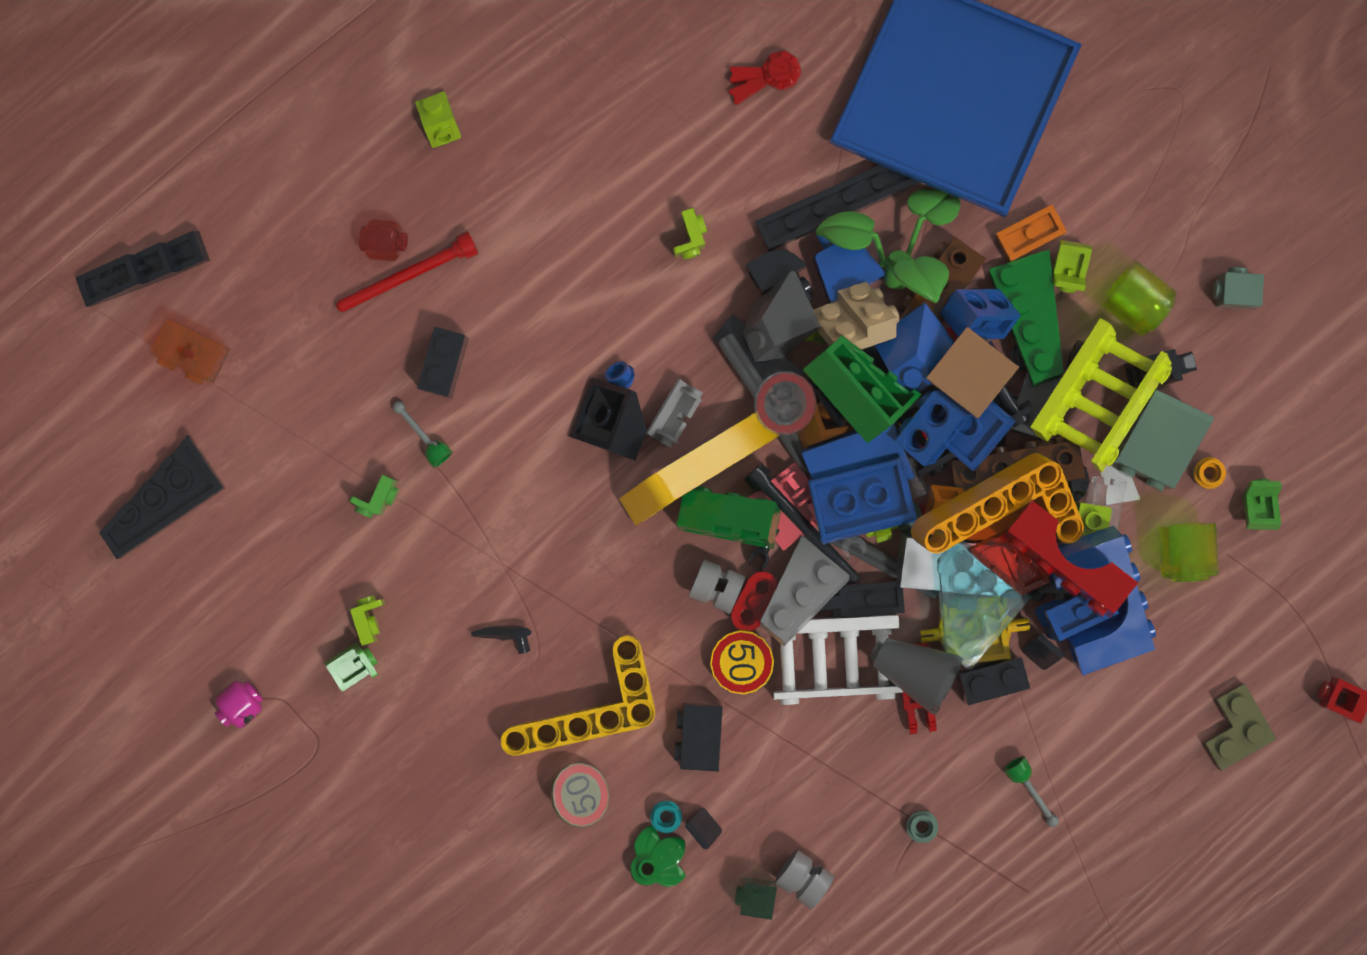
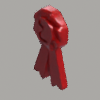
(779, 71)

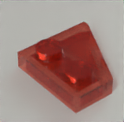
(1009, 565)

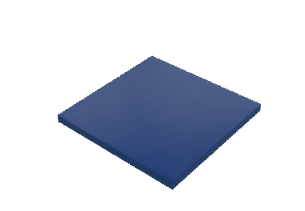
(956, 97)

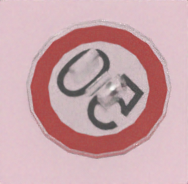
(785, 403)

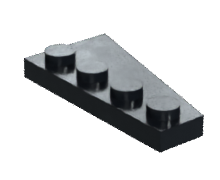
(171, 493)

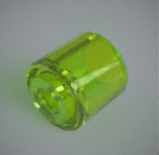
(1139, 299)
(1188, 551)

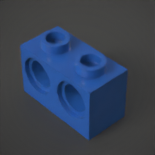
(981, 310)
(938, 432)

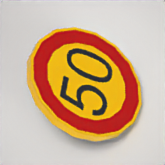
(742, 662)

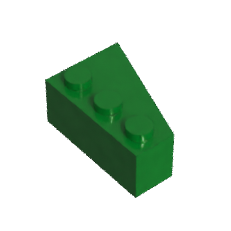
(859, 389)
(729, 517)

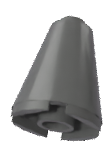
(917, 671)

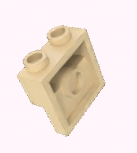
(858, 317)

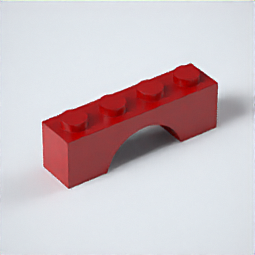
(1102, 587)

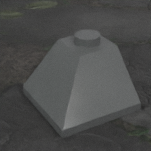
(780, 320)

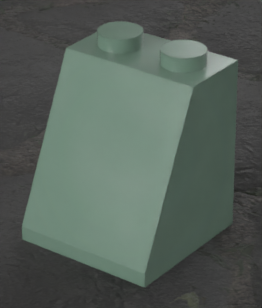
(1162, 441)

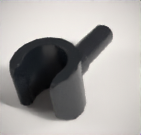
(763, 553)

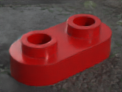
(753, 601)

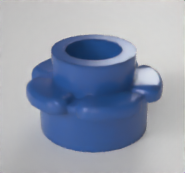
(620, 374)

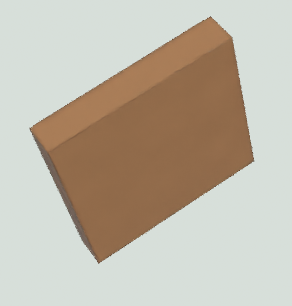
(972, 373)

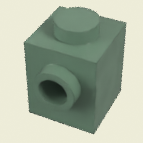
(1238, 289)

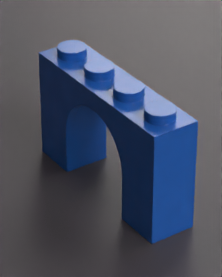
(1123, 634)

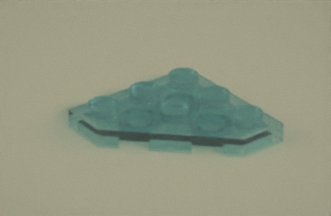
(973, 604)

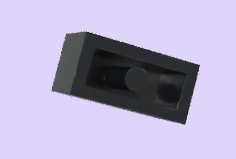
(443, 362)
(993, 680)
(700, 736)

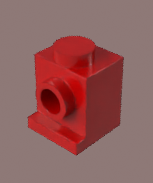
(1355, 699)

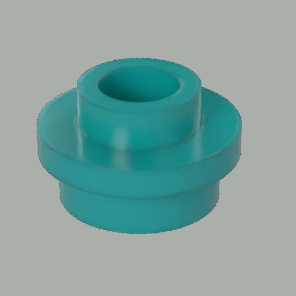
(673, 824)

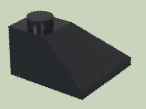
(610, 419)

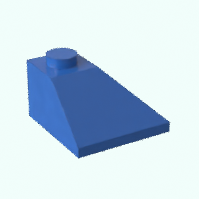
(916, 349)

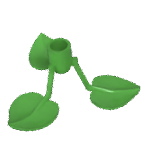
(923, 275)

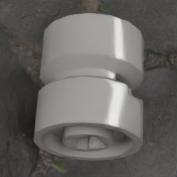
(706, 582)
(805, 880)

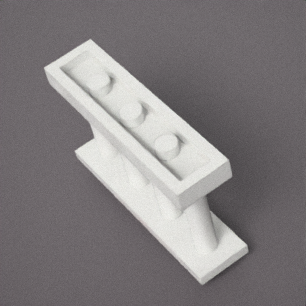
(849, 629)

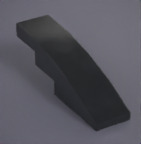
(142, 268)

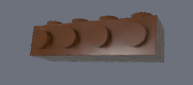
(962, 266)
(1061, 451)

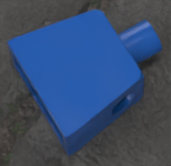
(843, 268)

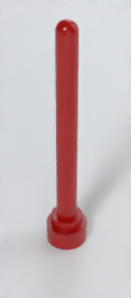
(461, 248)

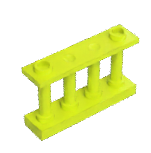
(1086, 368)

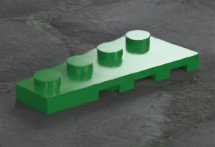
(1036, 333)

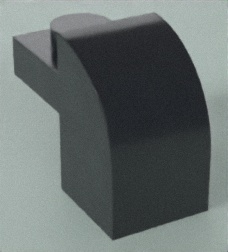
(773, 266)

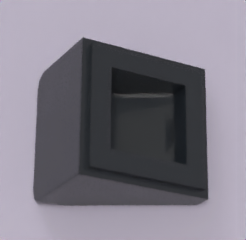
(1042, 651)
(703, 828)

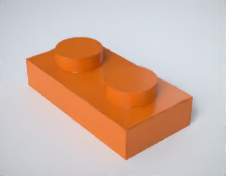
(1030, 233)

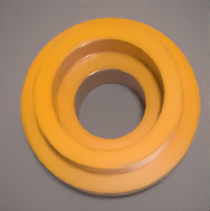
(1218, 469)

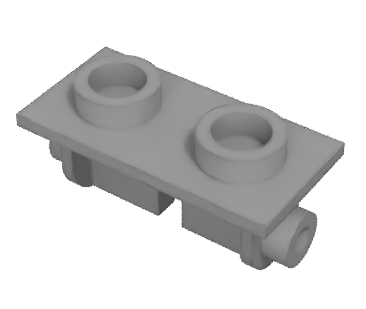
(669, 421)

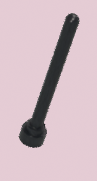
(761, 480)

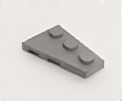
(802, 591)

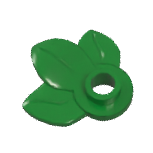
(661, 856)

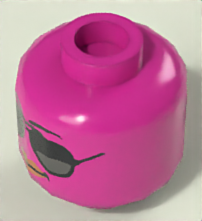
(238, 704)

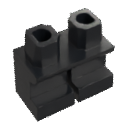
(1180, 365)

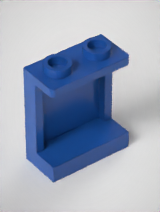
(1067, 617)

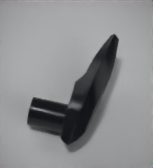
(507, 633)

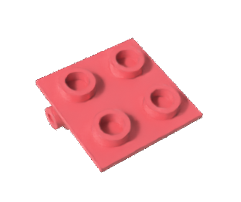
(795, 488)

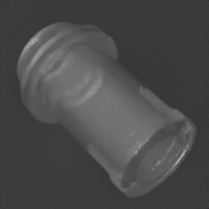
(917, 485)

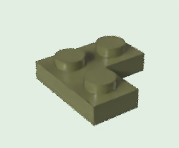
(1246, 732)

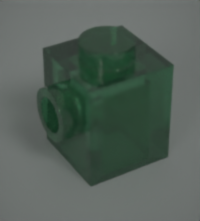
(756, 898)

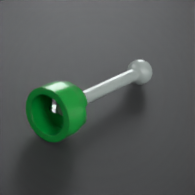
(436, 451)
(1020, 772)

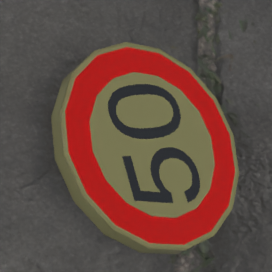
(579, 795)

